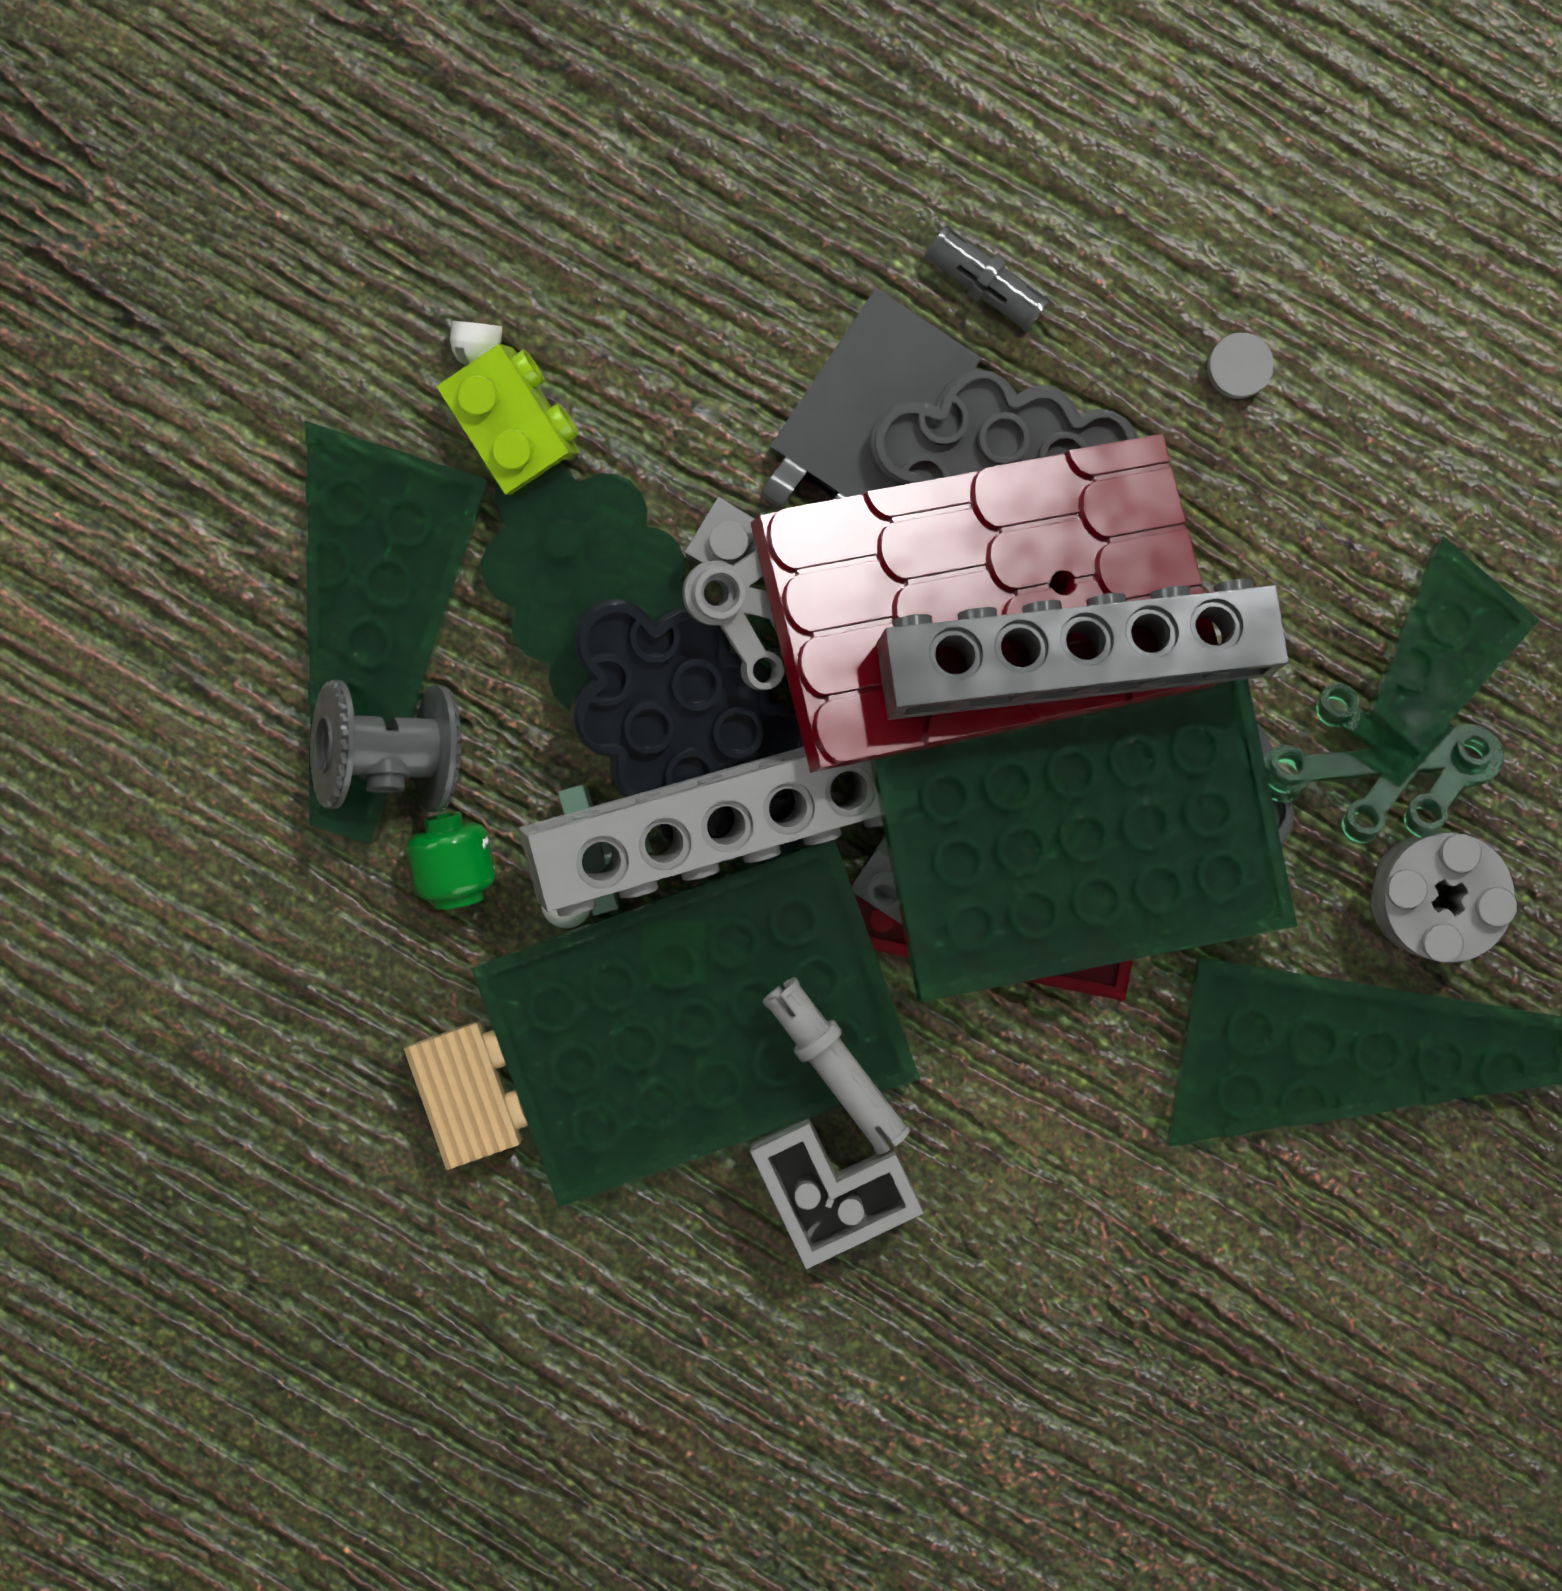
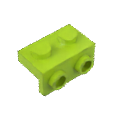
(510, 417)

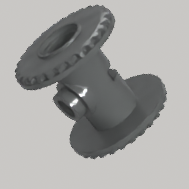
(384, 754)

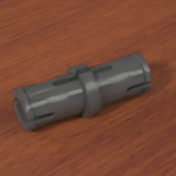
(986, 278)

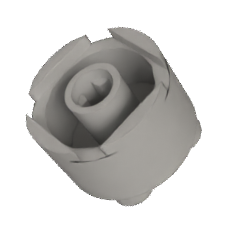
(1479, 902)

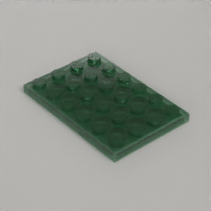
(1084, 841)
(653, 1027)

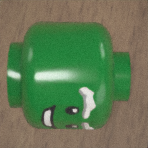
(450, 861)

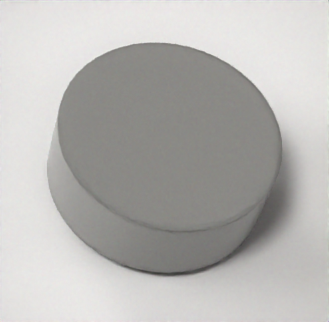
(1240, 365)

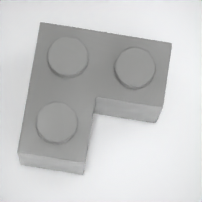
(826, 1208)

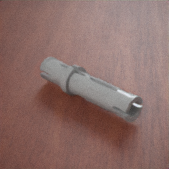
(821, 1046)

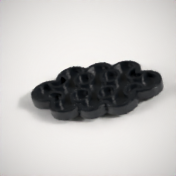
(673, 704)

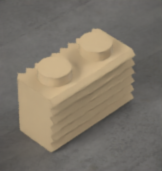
(466, 1094)

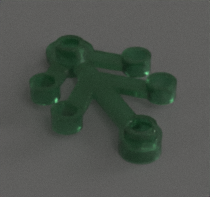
(1390, 763)

